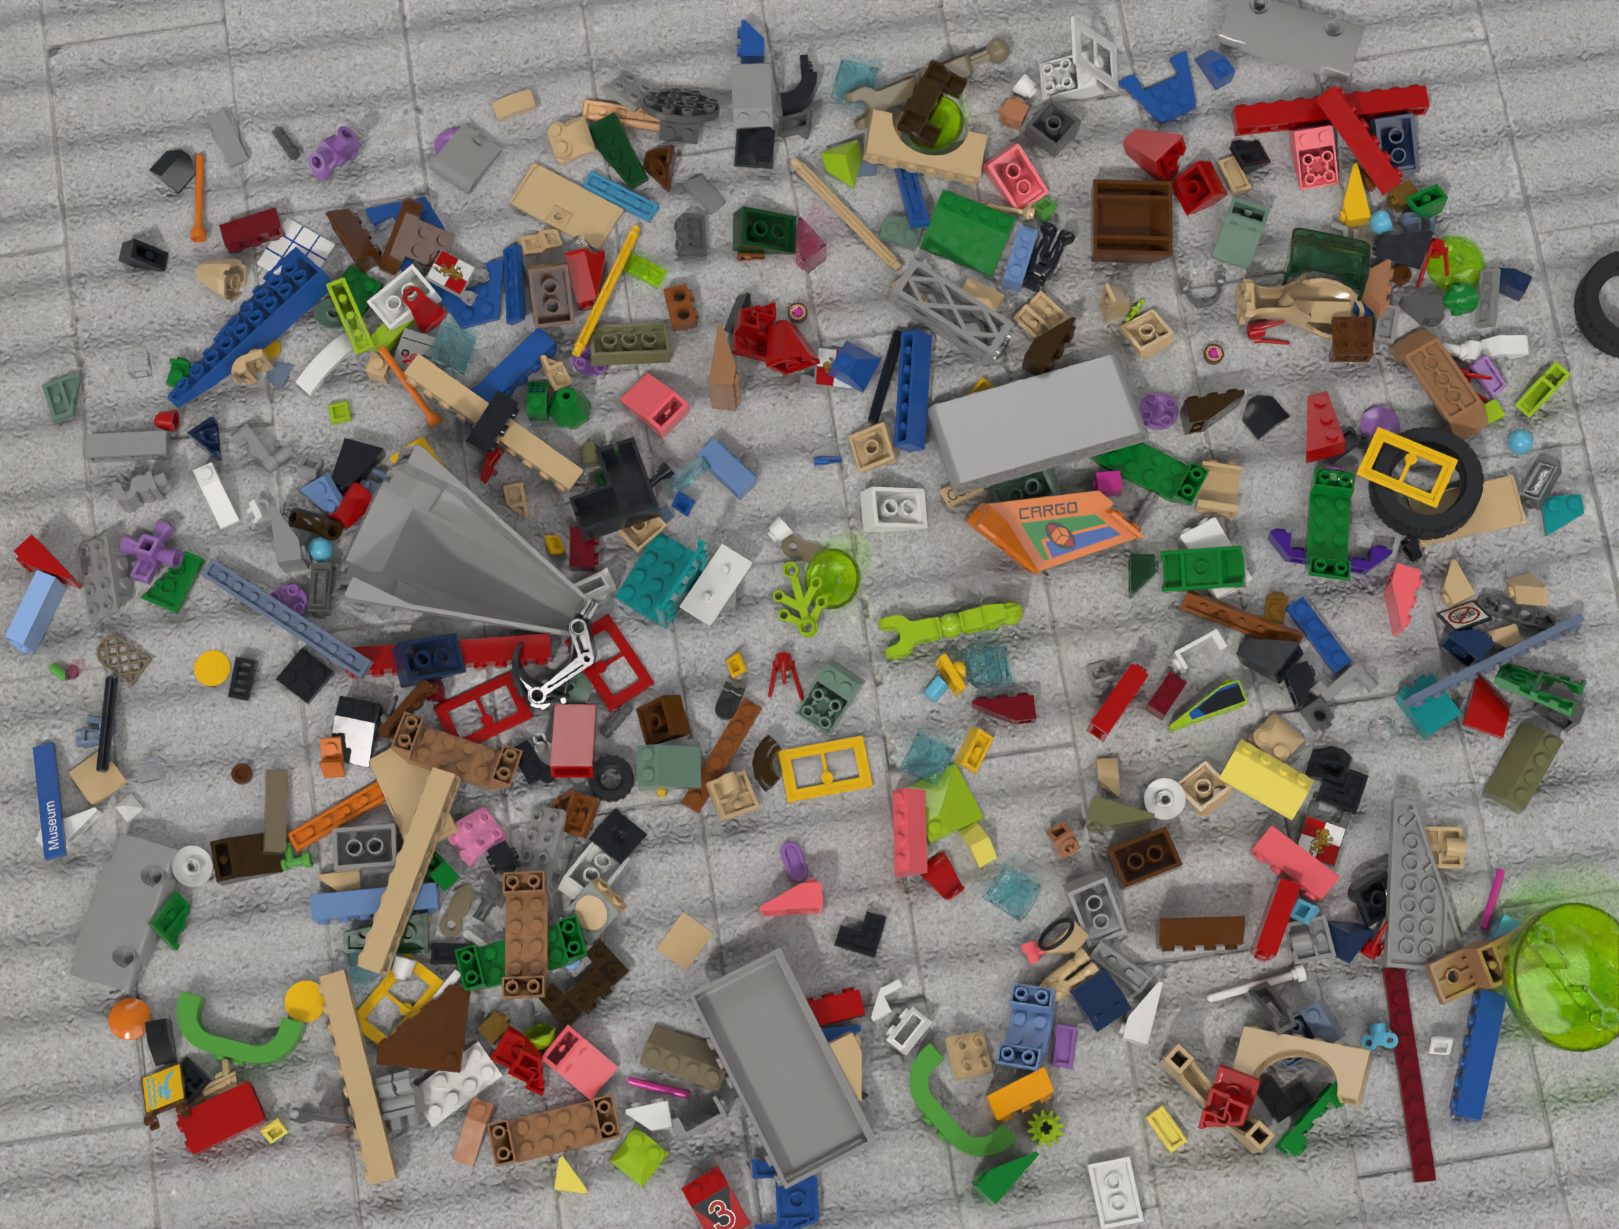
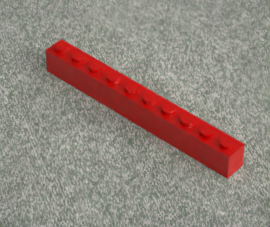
(1305, 113)
(475, 653)

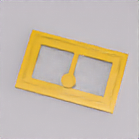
(825, 768)

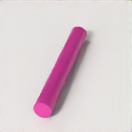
(1492, 899)
(658, 1087)

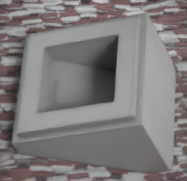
(309, 468)

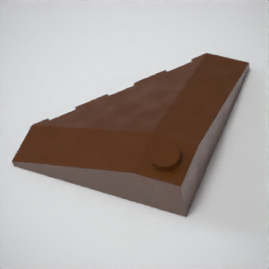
(432, 1037)

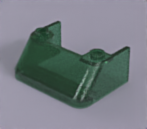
(1328, 255)

